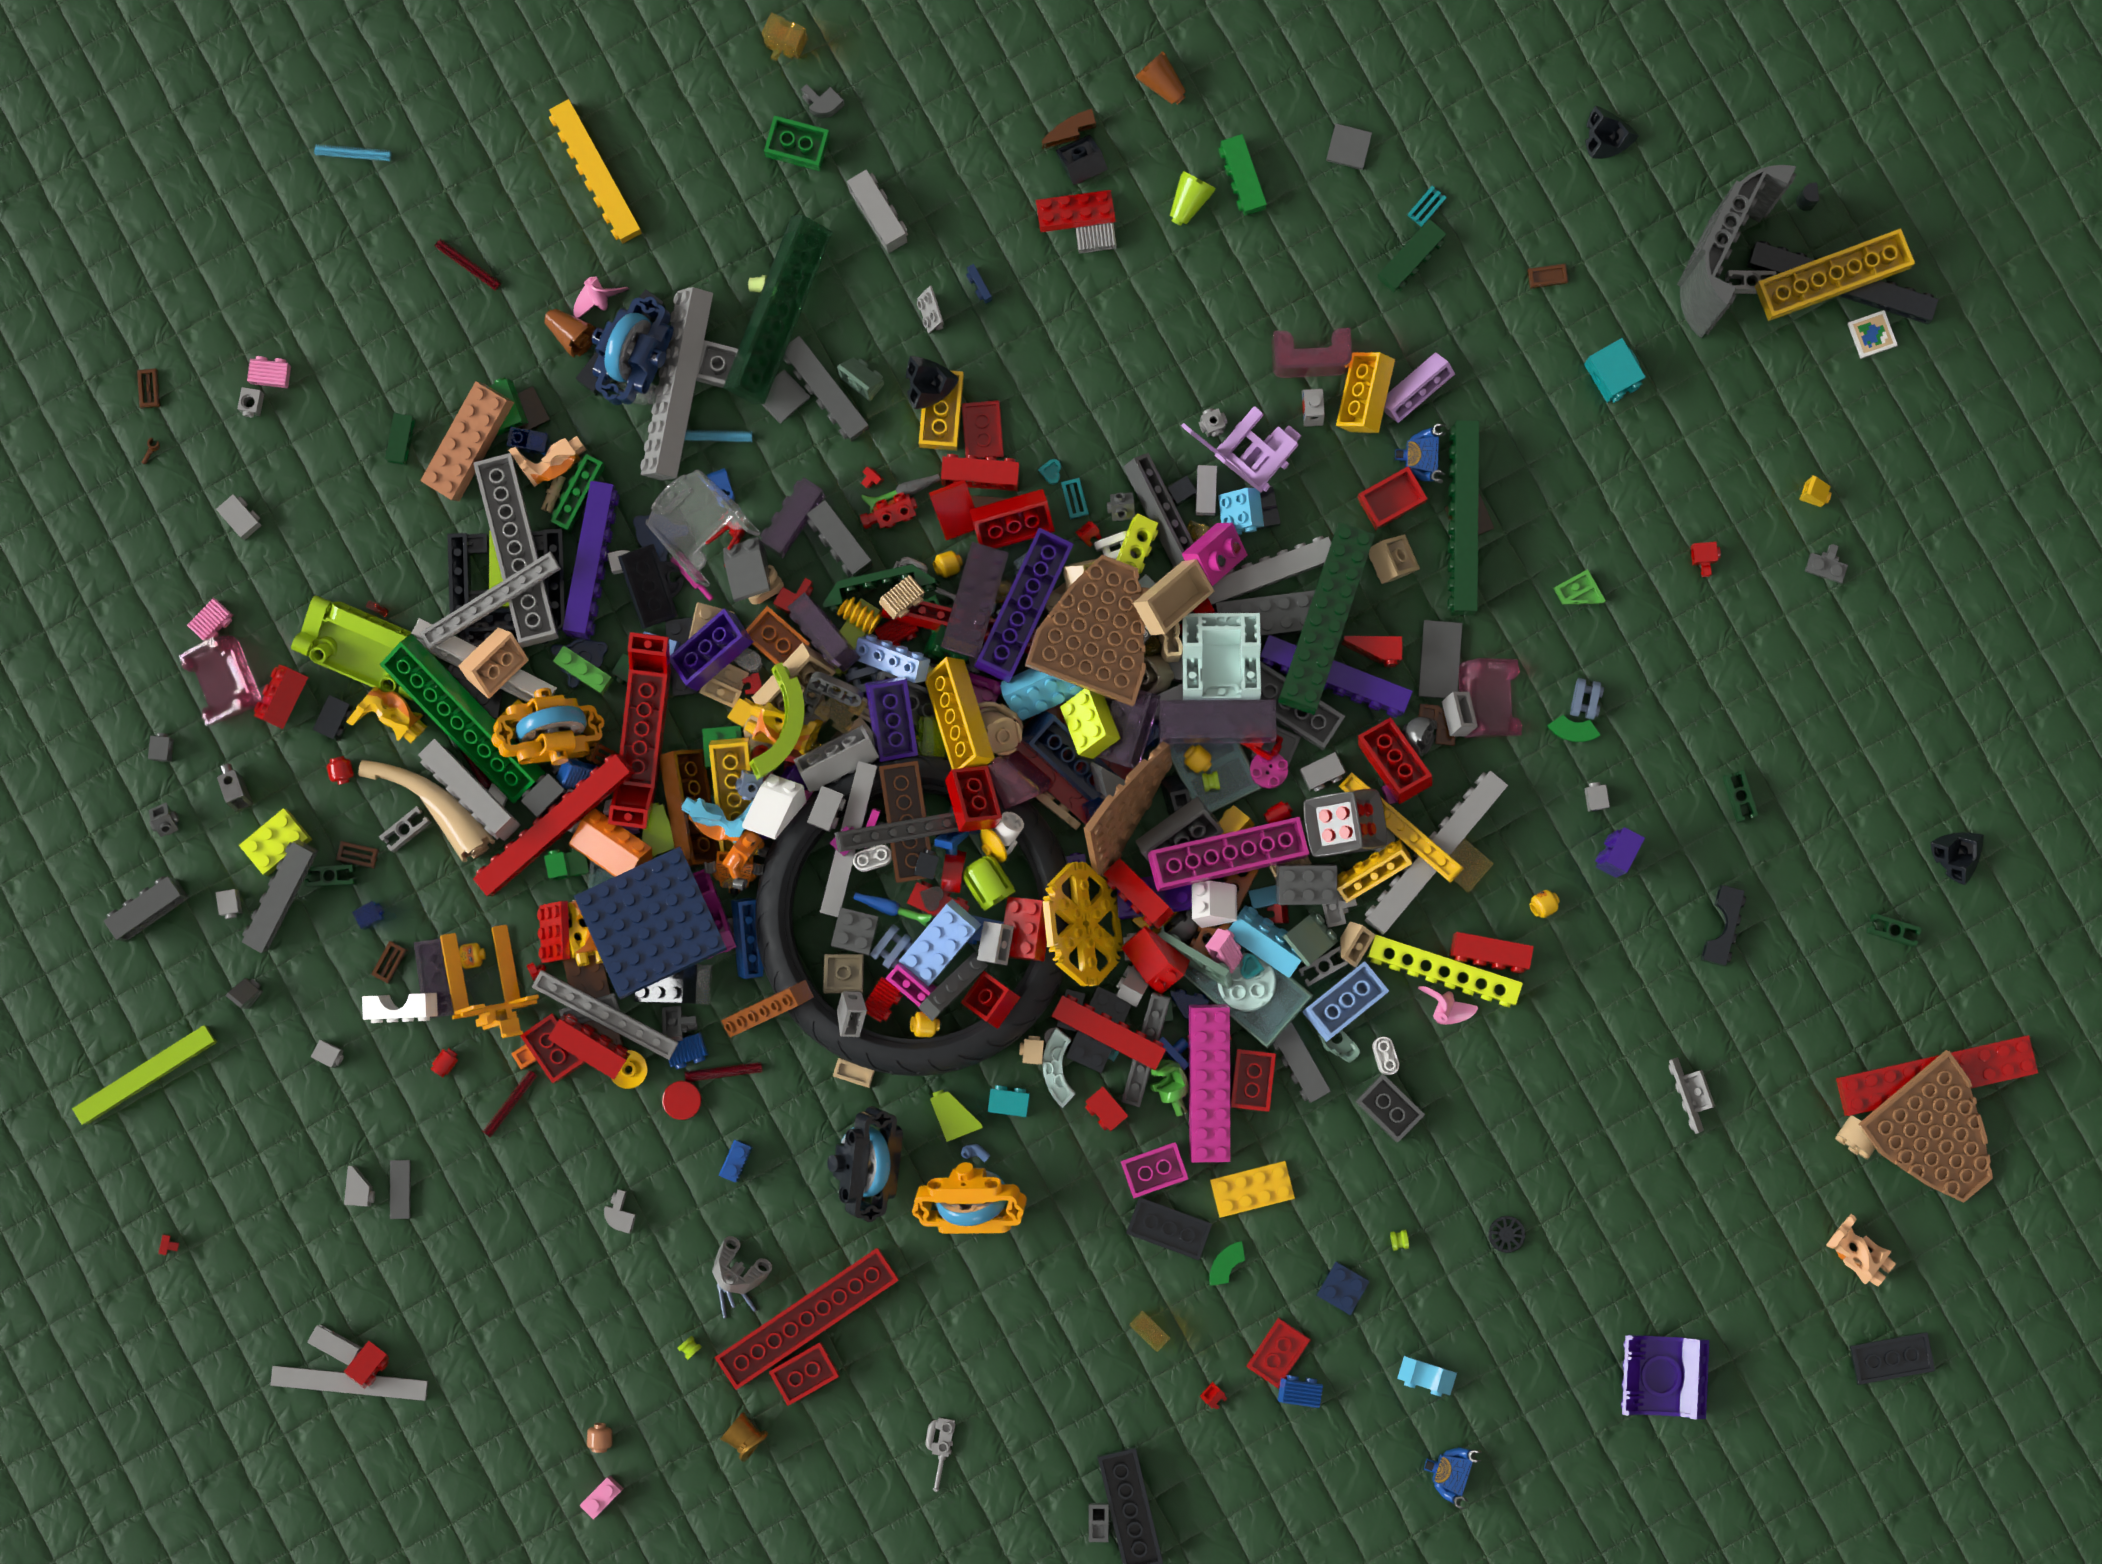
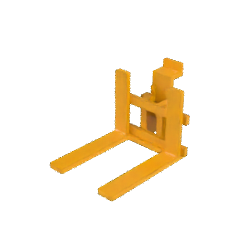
(493, 1015)

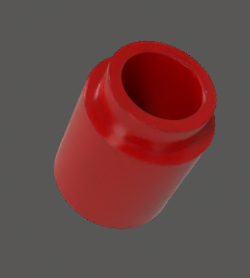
(1278, 812)
(444, 1062)

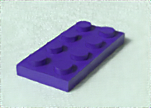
(1177, 899)

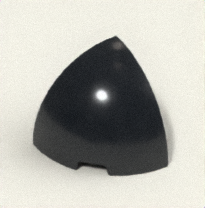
(1608, 134)
(928, 382)
(1958, 854)

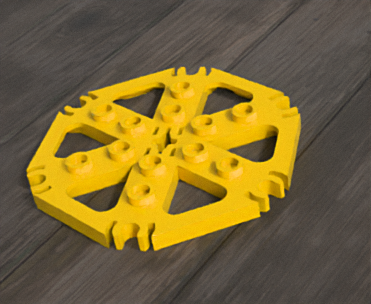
(1079, 912)

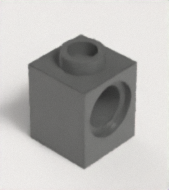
(160, 748)

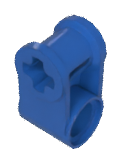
(722, 480)

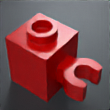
(1704, 555)

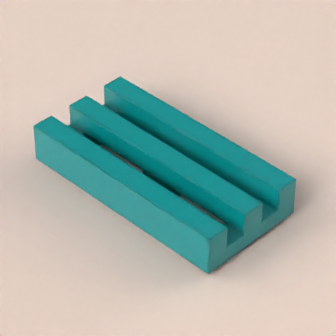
(1436, 194)
(1078, 514)

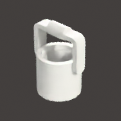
(1009, 829)

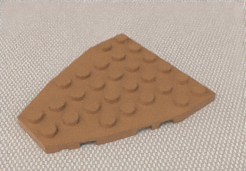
(1095, 633)
(1119, 815)
(1934, 1130)

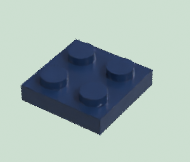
(1342, 1288)

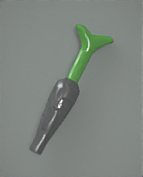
(910, 487)

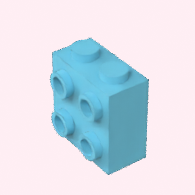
(1242, 509)

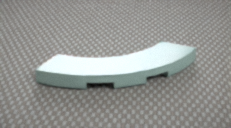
(1053, 1069)

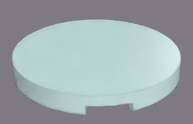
(1250, 993)

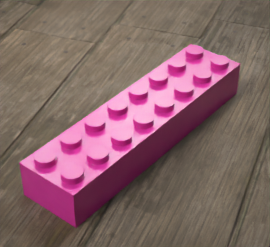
(1228, 854)
(1209, 1083)

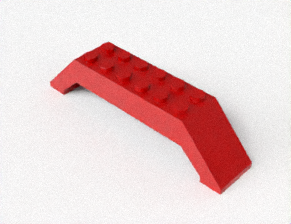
(642, 728)

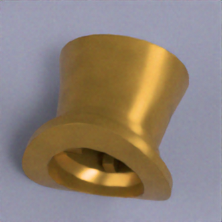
(744, 1436)

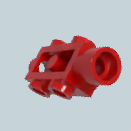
(893, 509)

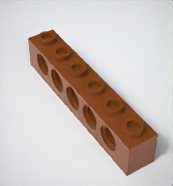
(1243, 885)
(767, 1008)

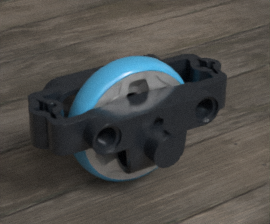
(868, 1163)

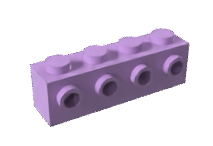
(1417, 387)

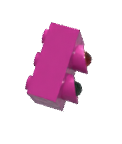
(1217, 551)

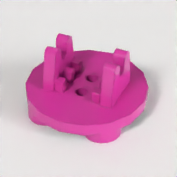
(1276, 775)

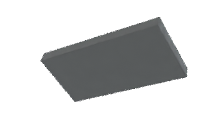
(1440, 659)

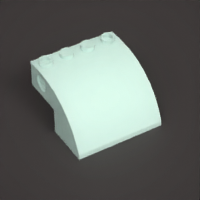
(1221, 656)

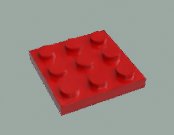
(554, 932)

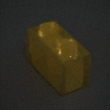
(1149, 1331)

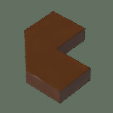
(1436, 713)

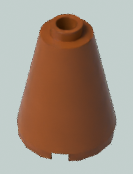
(1162, 79)
(570, 331)

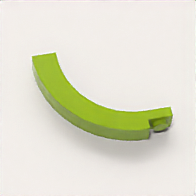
(792, 726)

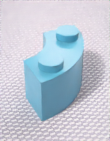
(1427, 1376)

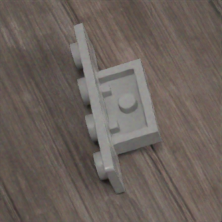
(1694, 1093)

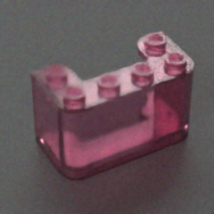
(1312, 361)

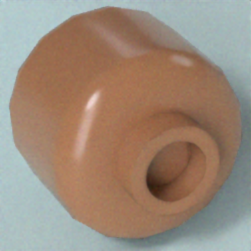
(599, 1438)

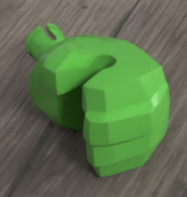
(1172, 1086)

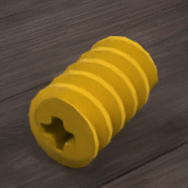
(859, 614)

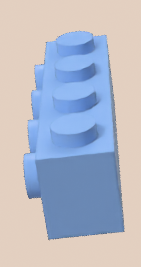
(892, 658)

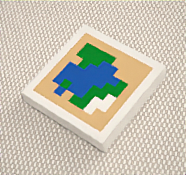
(1872, 334)

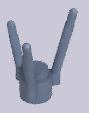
(721, 1296)

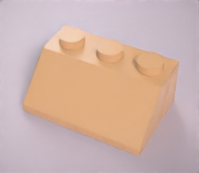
(494, 662)

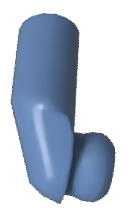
(974, 1150)

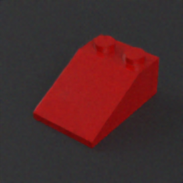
(1380, 649)
(1155, 959)

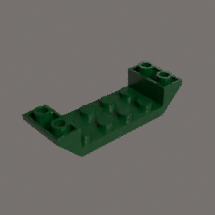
(871, 581)

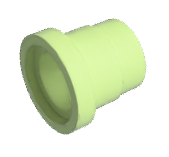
(756, 284)

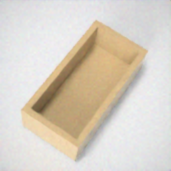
(1173, 597)

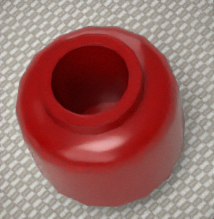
(340, 770)

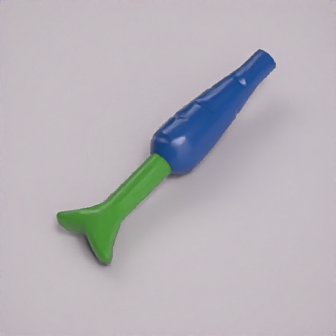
(892, 908)

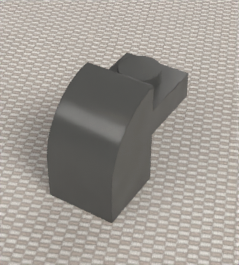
(824, 106)
(1098, 1522)

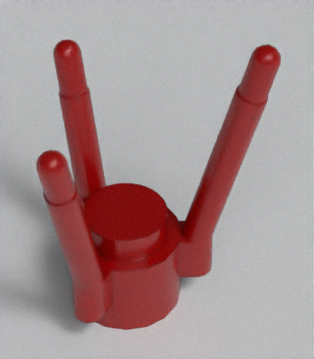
(736, 534)

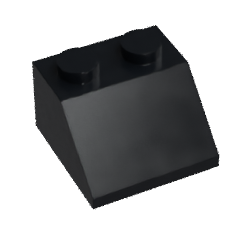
(1082, 159)

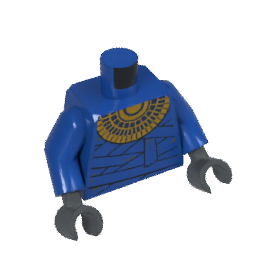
(1422, 454)
(1452, 1473)

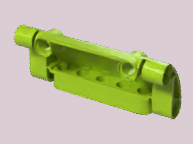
(354, 642)

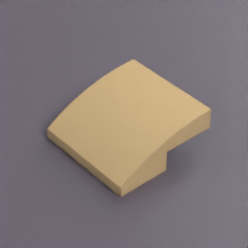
(726, 685)

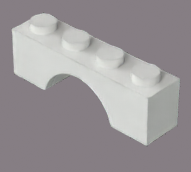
(382, 1008)

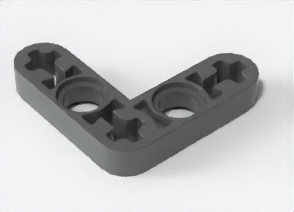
(820, 688)

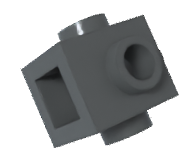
(1121, 506)
(163, 820)

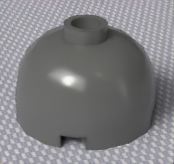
(1420, 734)
(1183, 926)

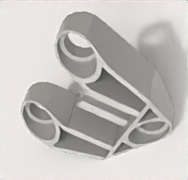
(730, 1279)

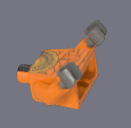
(742, 853)
(722, 874)

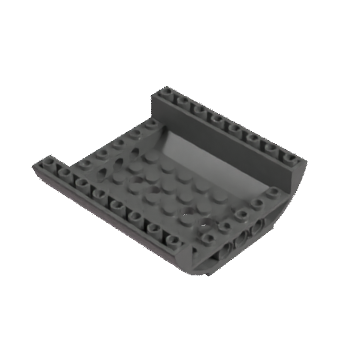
(1701, 293)

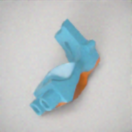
(712, 822)

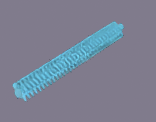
(319, 150)
(720, 436)

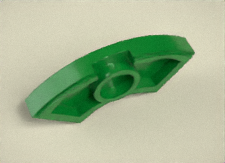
(1572, 730)
(1225, 1262)

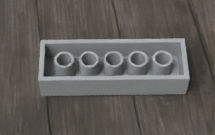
(468, 790)

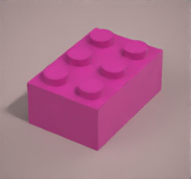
(1154, 1170)

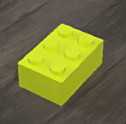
(1090, 723)
(269, 842)

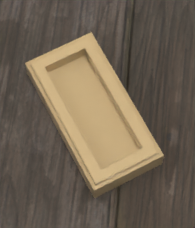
(853, 1073)

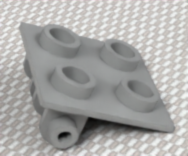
(930, 310)

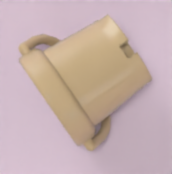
(1001, 727)

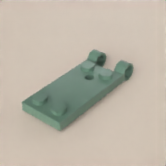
(1218, 972)

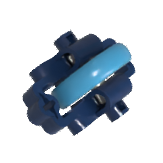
(631, 350)

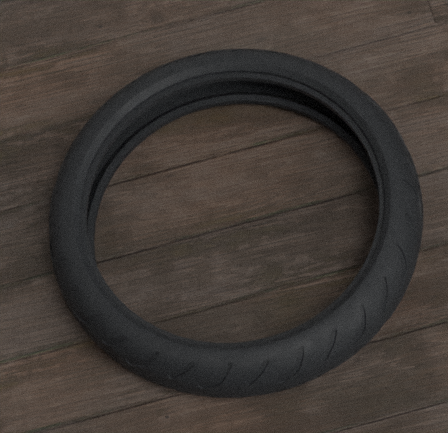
(873, 1050)

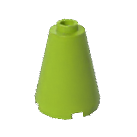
(1189, 198)

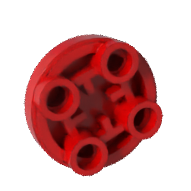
(681, 1100)

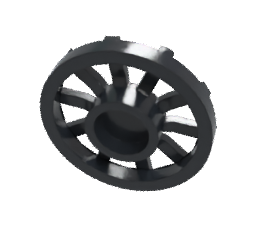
(1506, 1234)

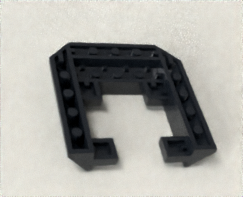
(460, 589)

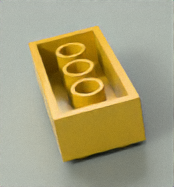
(1365, 392)
(942, 420)

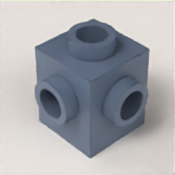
(742, 785)

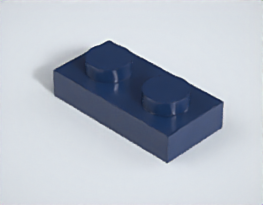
(982, 291)

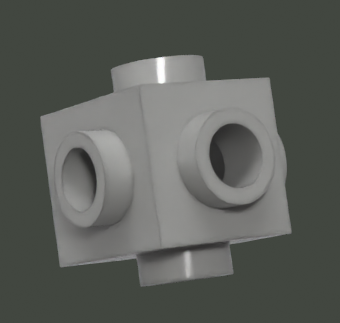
(1209, 428)

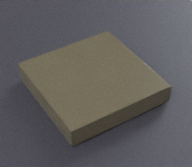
(843, 973)

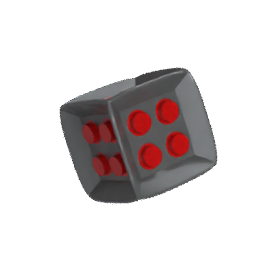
(1345, 823)

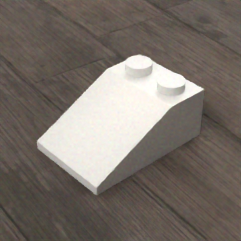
(774, 806)

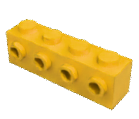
(1373, 870)

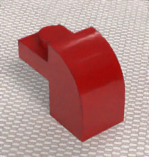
(787, 597)
(953, 872)

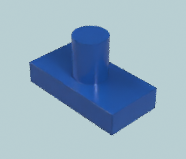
(950, 841)
(1174, 1052)

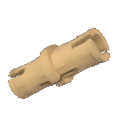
(553, 494)

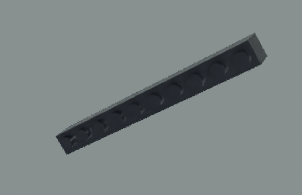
(1879, 294)

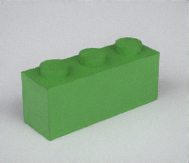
(583, 670)

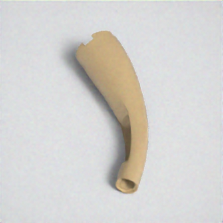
(456, 822)

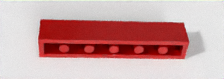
(1108, 1032)

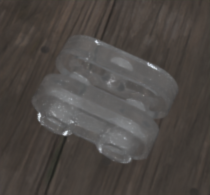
(749, 661)

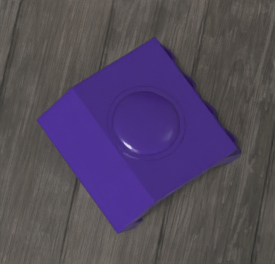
(1665, 1376)

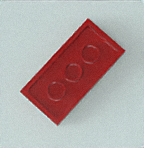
(1075, 211)

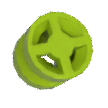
(1210, 781)
(1399, 1240)
(689, 1347)

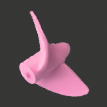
(593, 295)
(1448, 1010)

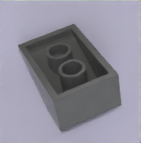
(747, 569)

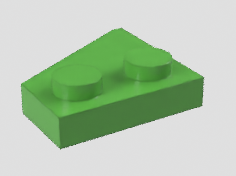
(1579, 590)

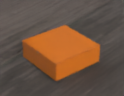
(523, 1057)

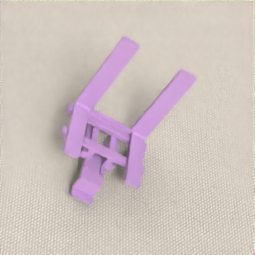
(1267, 454)

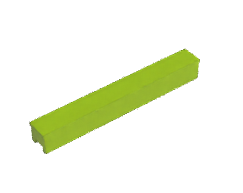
(144, 1075)

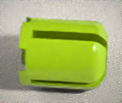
(987, 882)

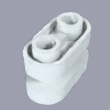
(1105, 544)
(872, 858)
(1385, 1056)

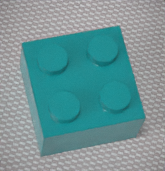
(1008, 1102)

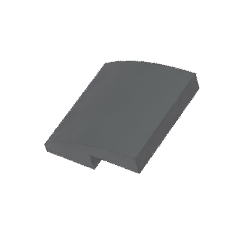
(785, 397)

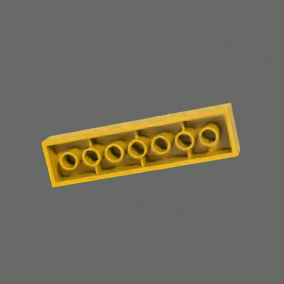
(1834, 274)

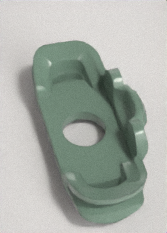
(1345, 1049)

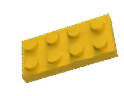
(1252, 1189)

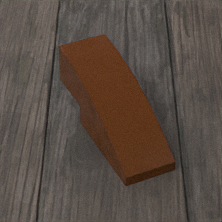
(1069, 129)

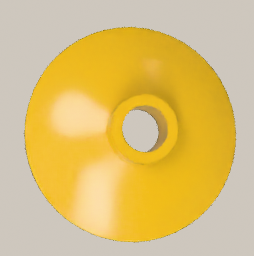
(993, 845)
(638, 1073)

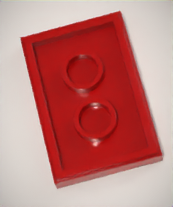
(982, 429)
(953, 509)
(1278, 1352)

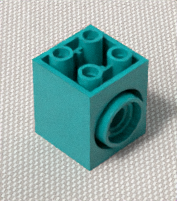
(1615, 371)

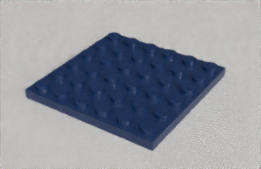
(650, 923)

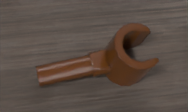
(150, 450)

